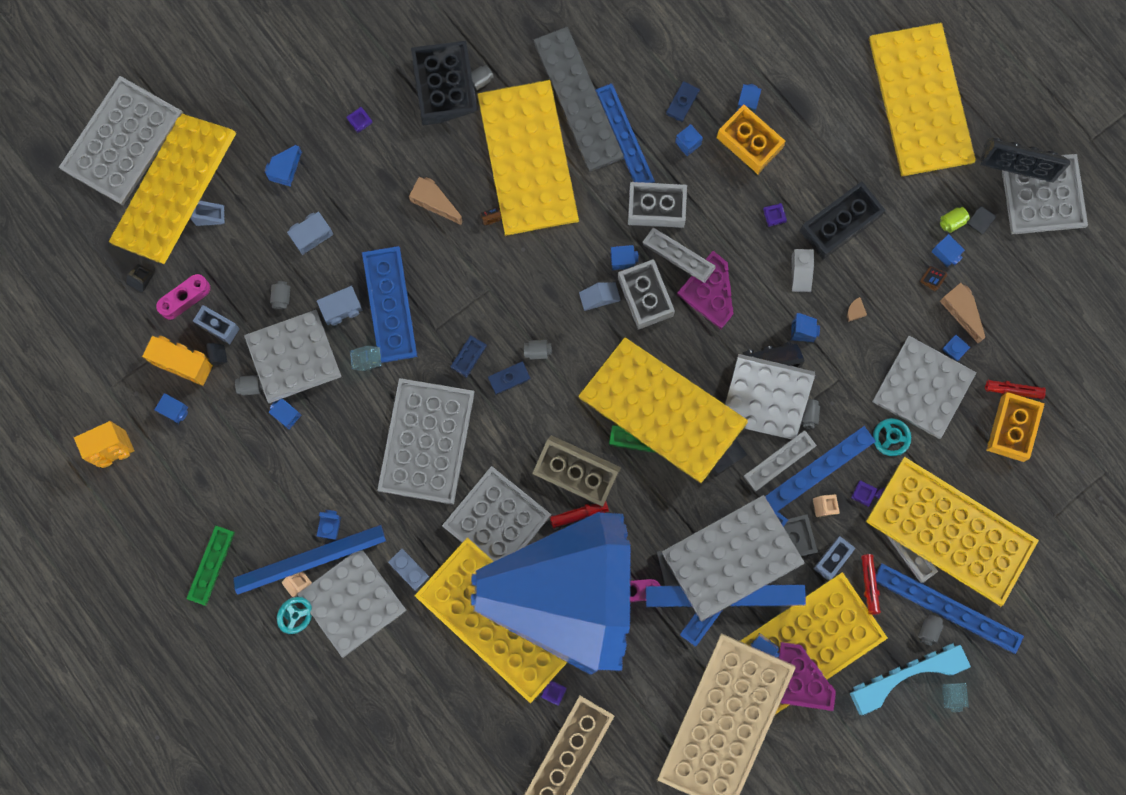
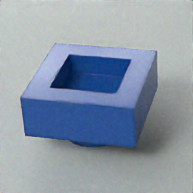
(955, 348)

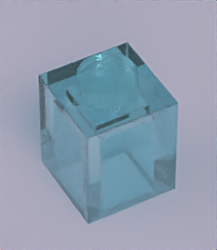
(365, 358)
(955, 696)

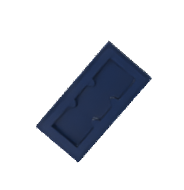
(682, 101)
(468, 356)
(509, 378)

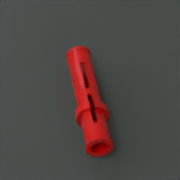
(1017, 389)
(577, 514)
(873, 607)

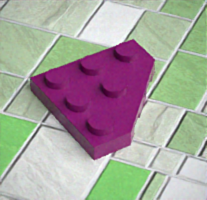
(712, 297)
(807, 683)

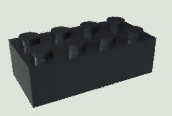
(842, 220)

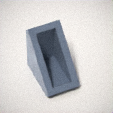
(208, 214)
(599, 295)

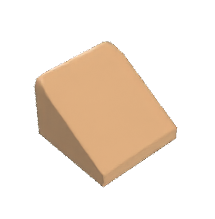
(826, 505)
(296, 583)

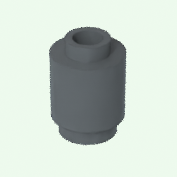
(481, 77)
(280, 295)
(537, 349)
(248, 385)
(811, 414)
(931, 630)

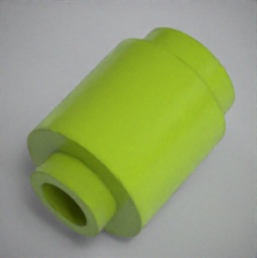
(954, 219)

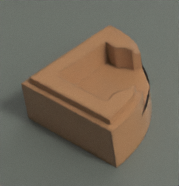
(856, 310)

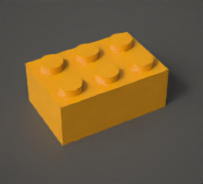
(750, 139)
(178, 359)
(1015, 427)
(104, 444)

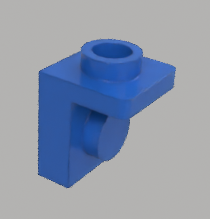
(329, 525)

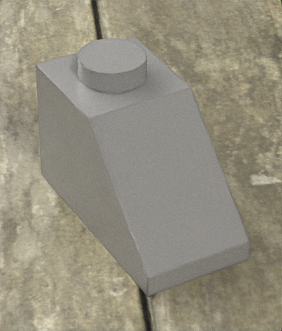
(802, 270)

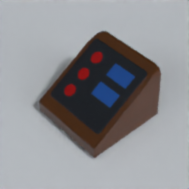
(491, 216)
(933, 278)

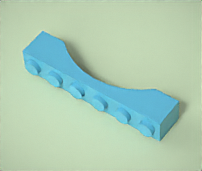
(873, 695)

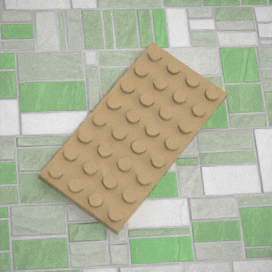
(726, 720)

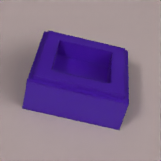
(359, 119)
(774, 214)
(864, 493)
(553, 692)

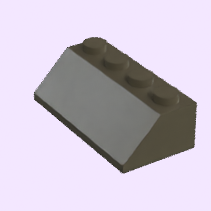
(576, 470)

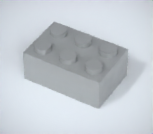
(657, 204)
(646, 294)

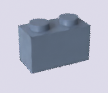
(310, 232)
(339, 306)
(216, 324)
(834, 558)
(409, 570)

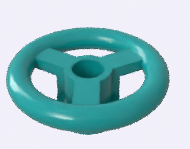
(899, 438)
(292, 614)

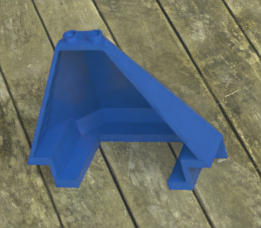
(565, 592)

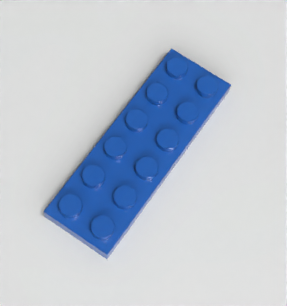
(389, 304)

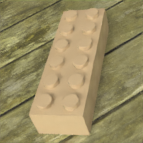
(571, 750)

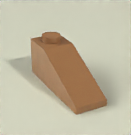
(431, 198)
(963, 308)

